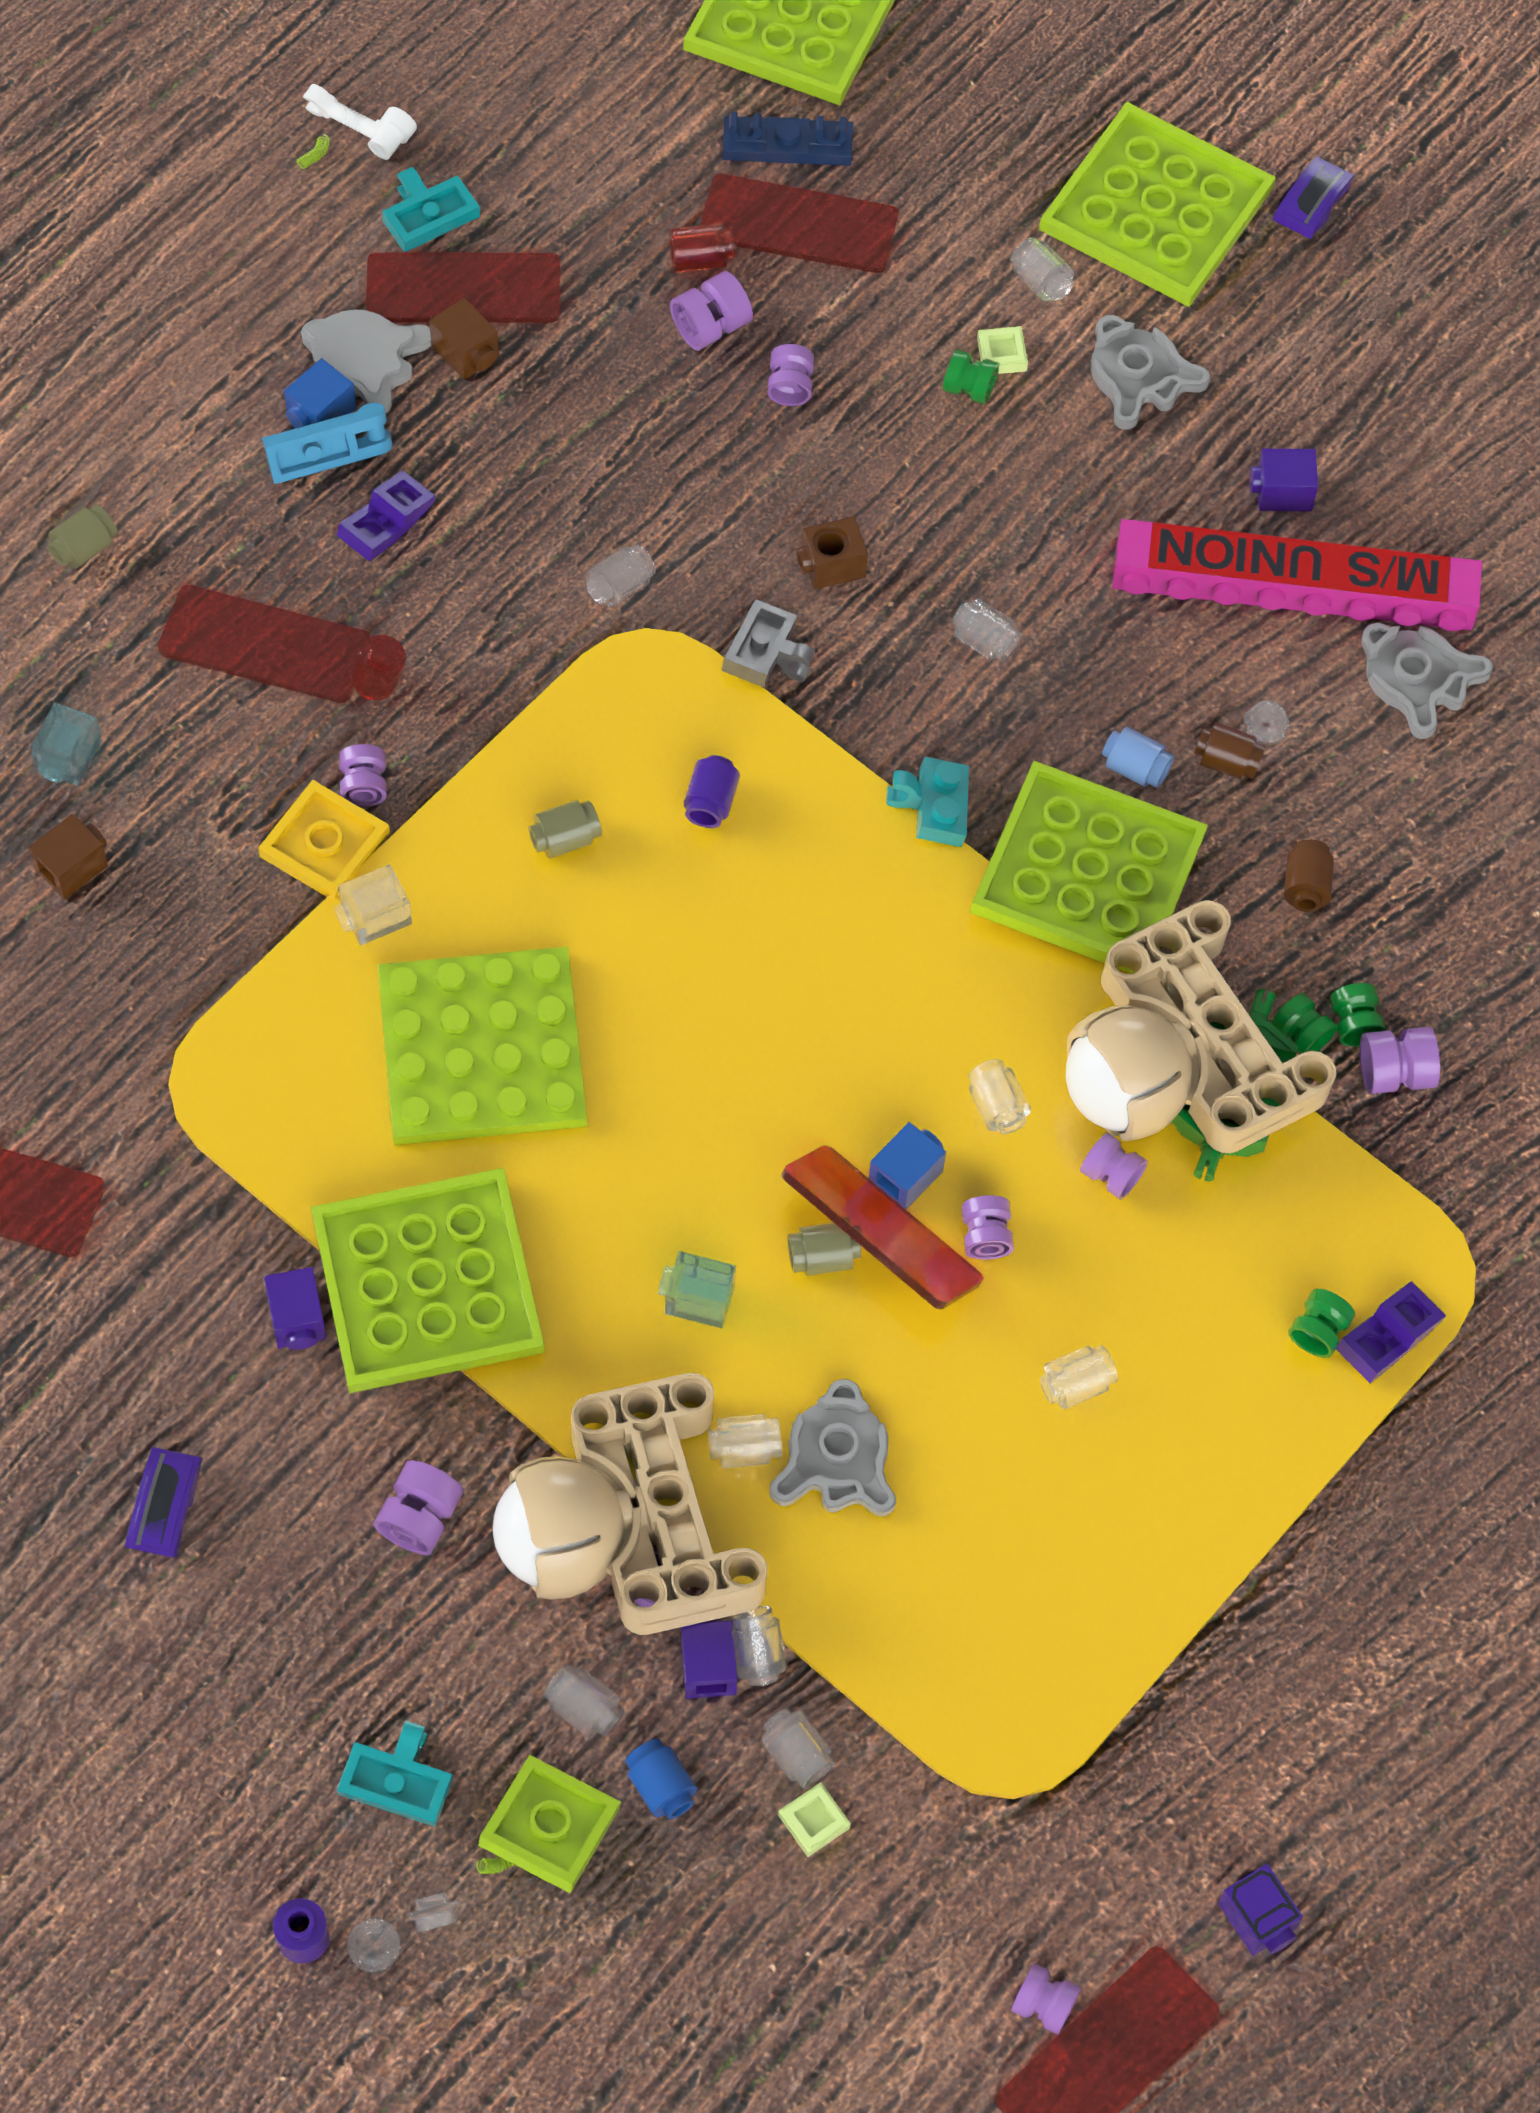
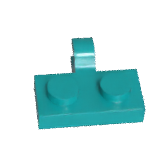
(428, 211)
(938, 797)
(396, 1779)

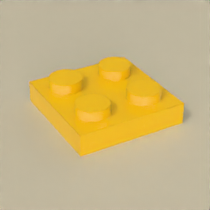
(323, 839)

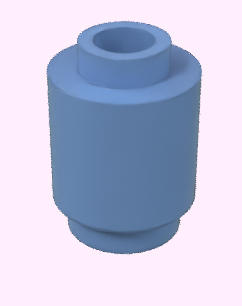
(1137, 757)

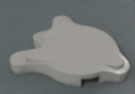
(367, 350)
(1140, 369)
(1419, 672)
(838, 1452)

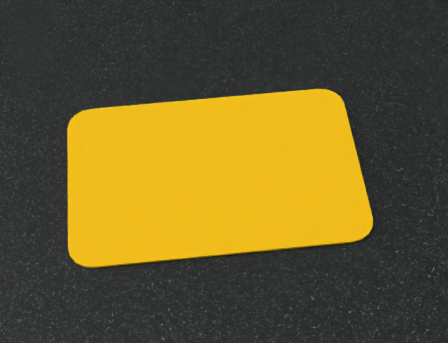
(804, 993)

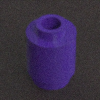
(711, 791)
(305, 1945)

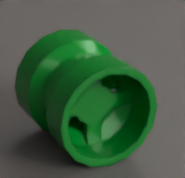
(976, 378)
(1357, 1012)
(1304, 1024)
(1321, 1323)

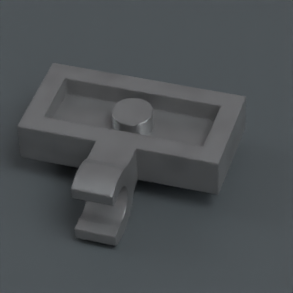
(764, 643)

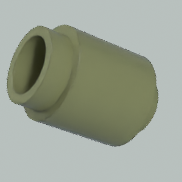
(81, 536)
(565, 828)
(822, 1249)

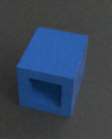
(319, 395)
(908, 1164)

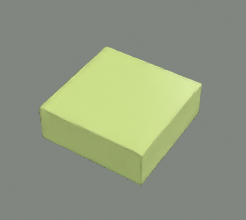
(1004, 347)
(814, 1819)

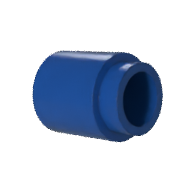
(661, 1779)

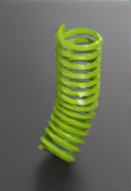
(314, 156)
(493, 1865)

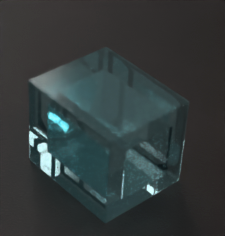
(65, 744)
(698, 1289)

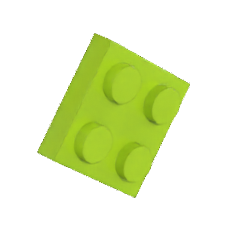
(549, 1823)

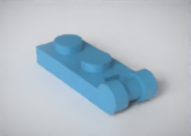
(327, 444)

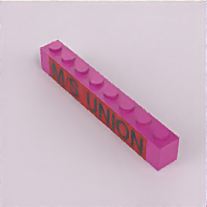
(1297, 575)

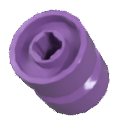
(714, 309)
(1406, 1059)
(416, 1512)

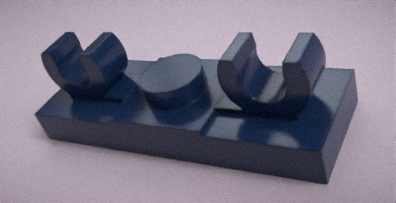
(787, 140)

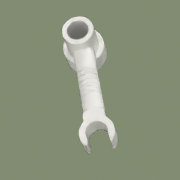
(385, 134)

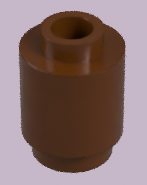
(1229, 751)
(1309, 876)

